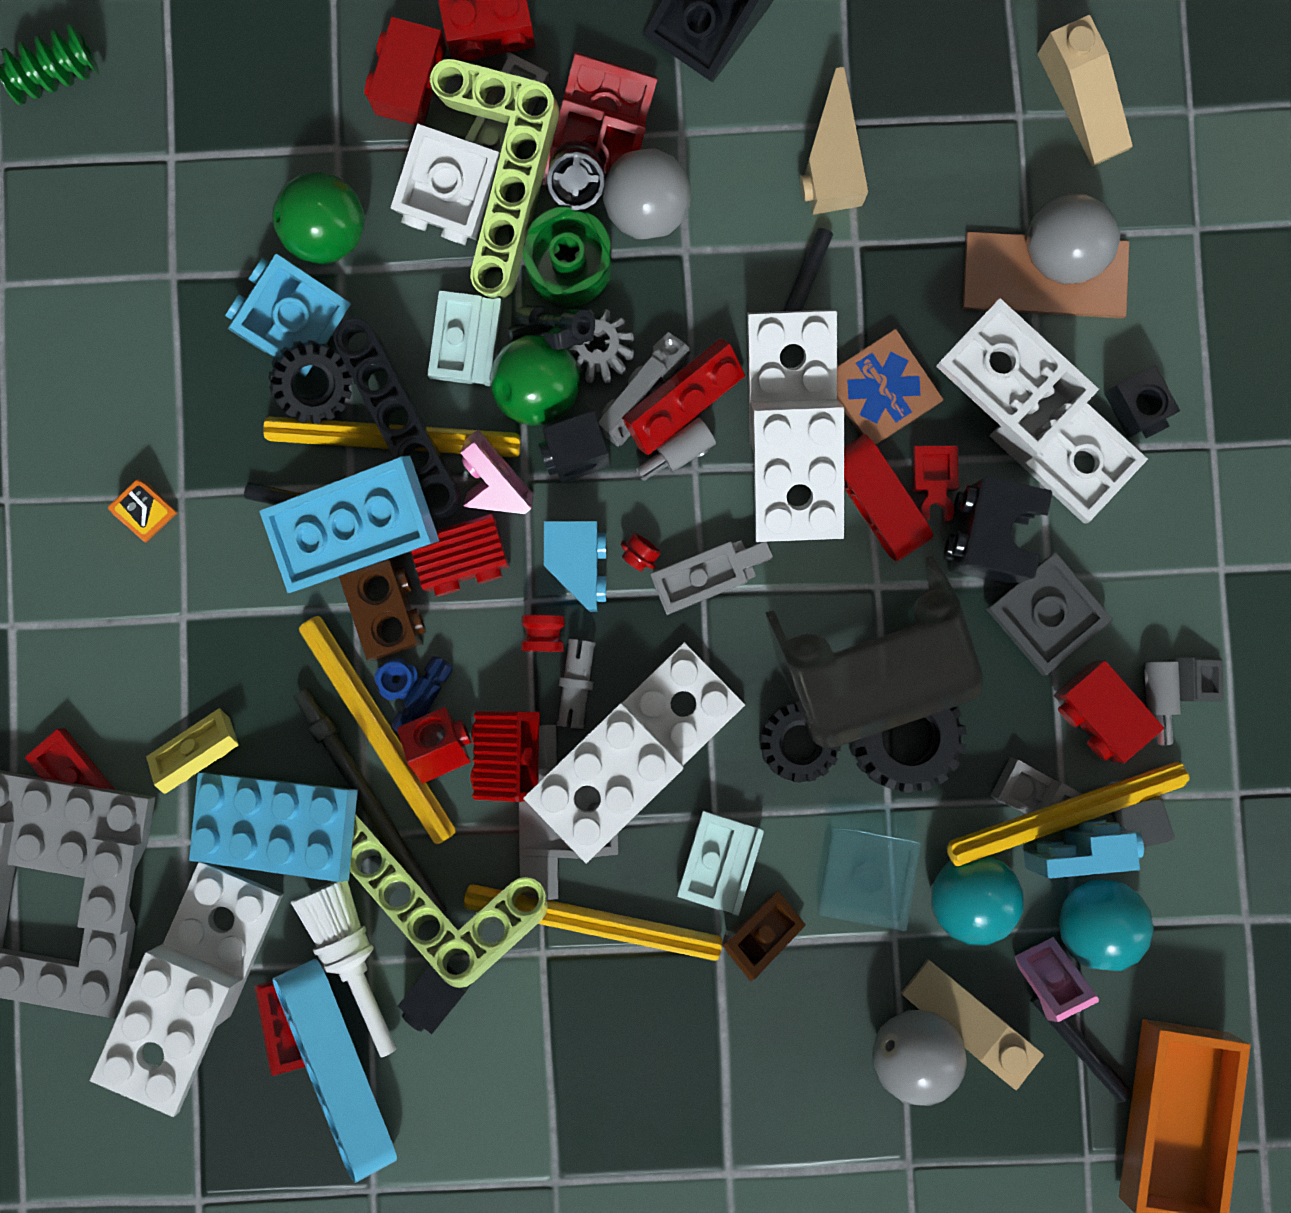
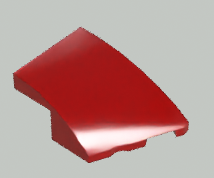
(604, 108)

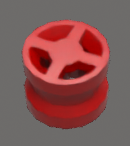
(542, 633)

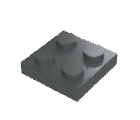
(1049, 614)

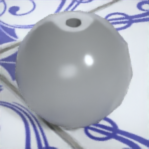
(647, 193)
(1073, 238)
(919, 1057)

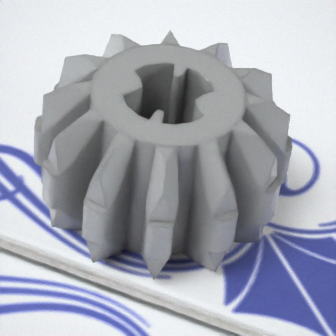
(615, 349)

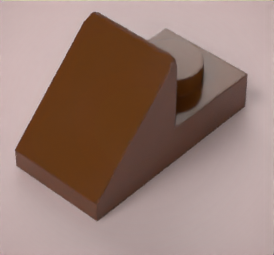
(762, 935)

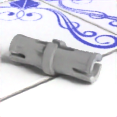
(576, 684)

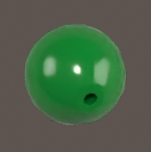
(318, 217)
(534, 381)

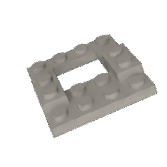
(81, 835)

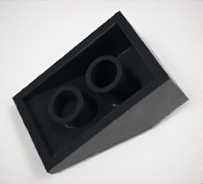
(704, 31)

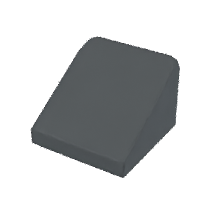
(1200, 678)
(1149, 819)

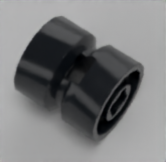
(576, 175)

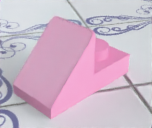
(500, 485)
(1055, 980)

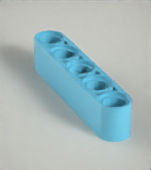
(334, 1069)

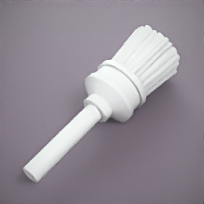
(342, 950)

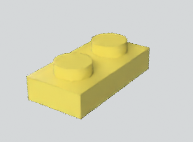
(192, 751)

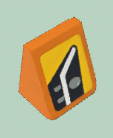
(142, 509)

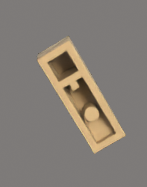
(1087, 88)
(835, 166)
(981, 1029)

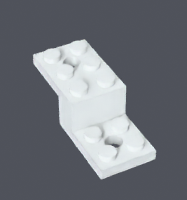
(1042, 411)
(795, 425)
(634, 753)
(186, 989)

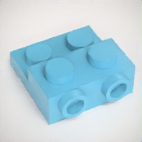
(285, 309)
(1089, 850)

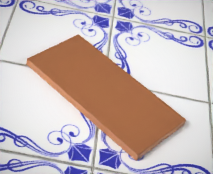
(1002, 268)

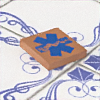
(884, 388)

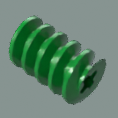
(46, 65)

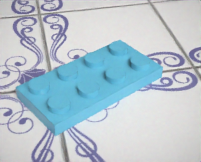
(349, 524)
(273, 826)

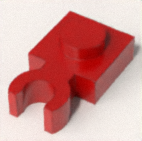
(935, 472)

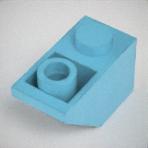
(573, 557)

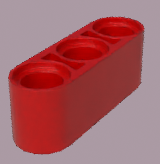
(883, 500)

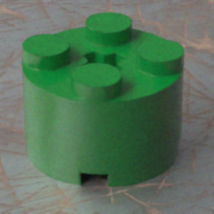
(581, 237)

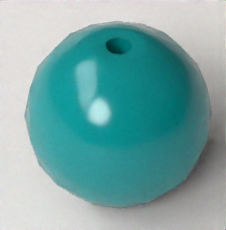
(977, 900)
(1106, 925)

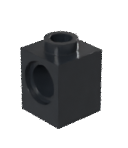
(1153, 388)
(430, 1000)

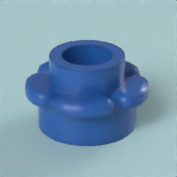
(385, 674)

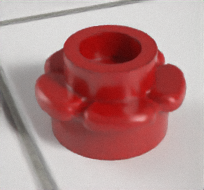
(640, 552)

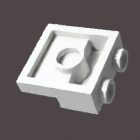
(445, 184)

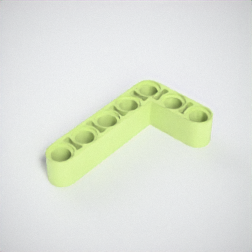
(510, 169)
(421, 909)

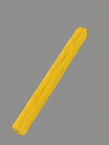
(369, 436)
(376, 728)
(1067, 813)
(608, 925)

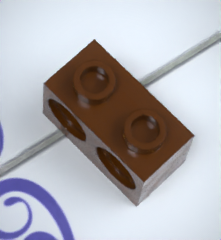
(371, 615)

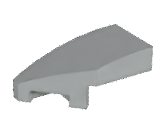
(1028, 788)

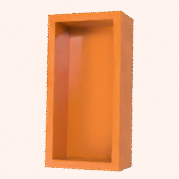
(1184, 1119)

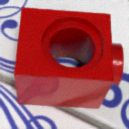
(435, 744)

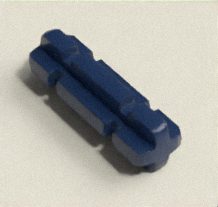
(423, 692)

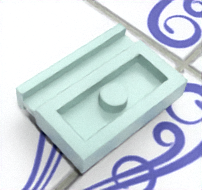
(464, 338)
(720, 863)

